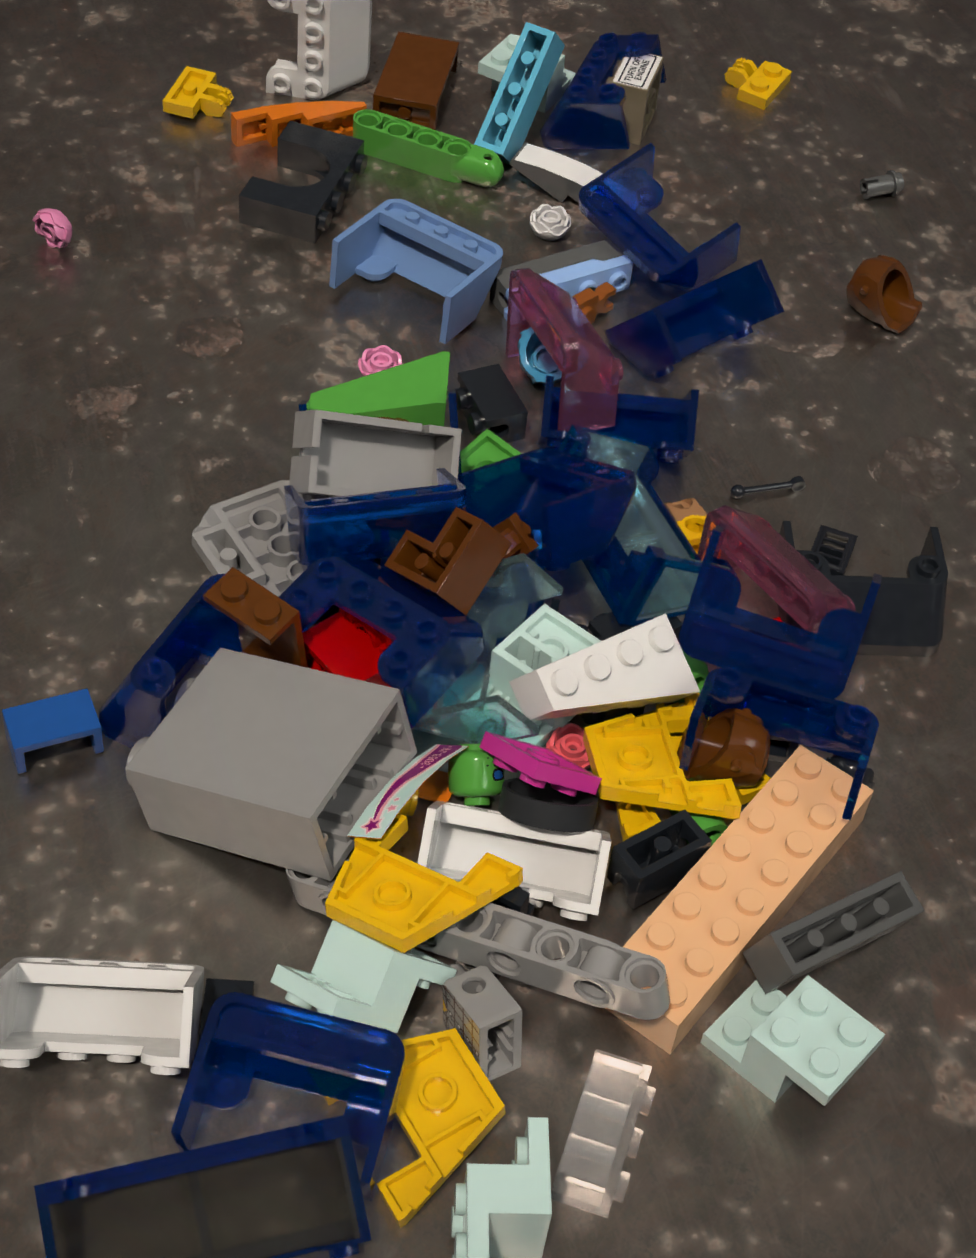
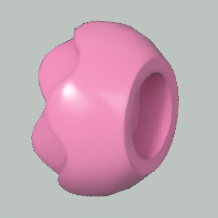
(54, 227)
(378, 359)

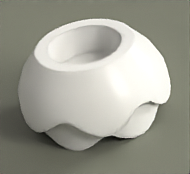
(550, 222)

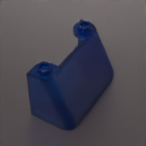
(192, 636)

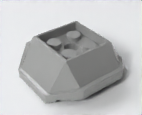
(250, 536)

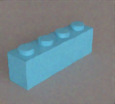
(520, 91)

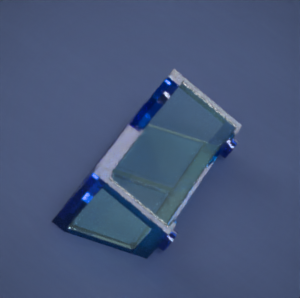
(650, 560)

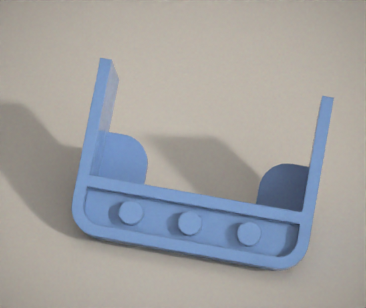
(425, 250)

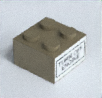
(641, 84)

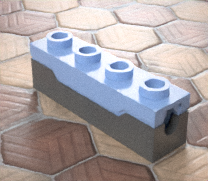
(572, 271)

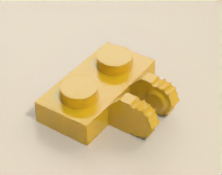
(757, 85)
(195, 91)

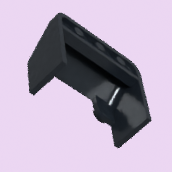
(906, 611)

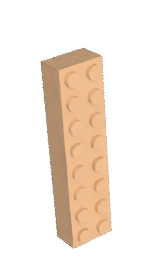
(744, 888)

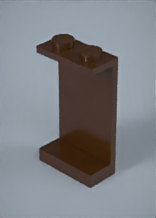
(415, 78)
(264, 621)

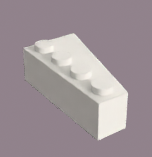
(619, 672)

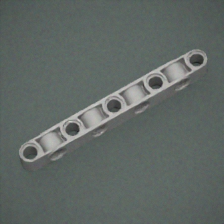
(525, 951)

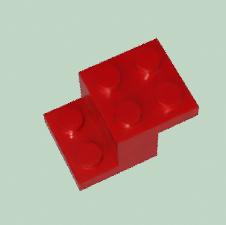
(346, 647)

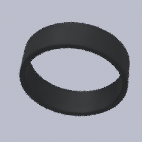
(547, 807)

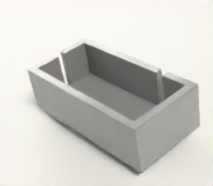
(368, 454)

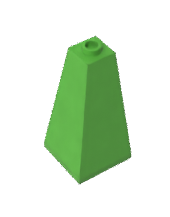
(405, 391)

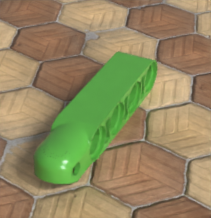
(426, 149)

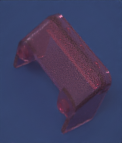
(586, 363)
(774, 566)

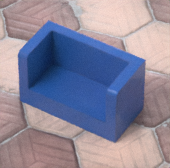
(51, 723)

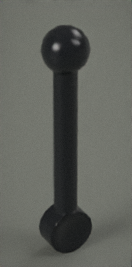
(796, 484)

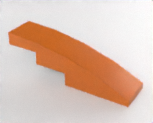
(270, 121)

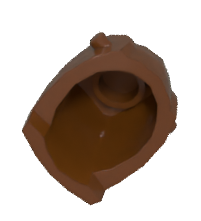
(884, 293)
(730, 747)

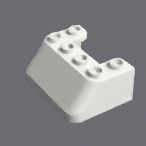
(331, 48)
(555, 864)
(100, 1009)

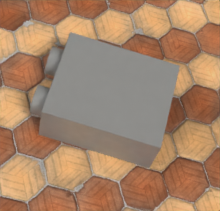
(271, 760)

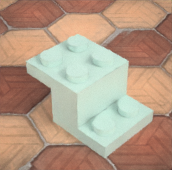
(496, 62)
(535, 643)
(361, 979)
(793, 1039)
(506, 1206)

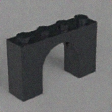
(304, 210)

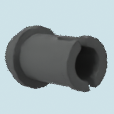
(890, 184)

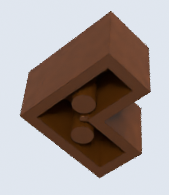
(455, 563)

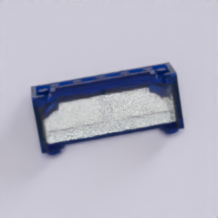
(230, 1199)

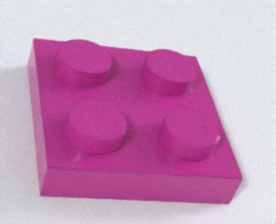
(539, 765)

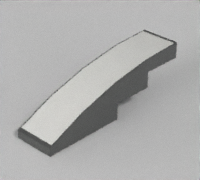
(553, 171)

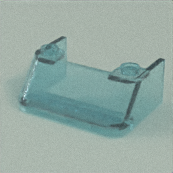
(501, 607)

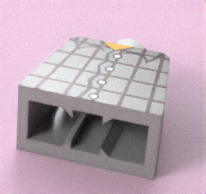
(484, 1018)

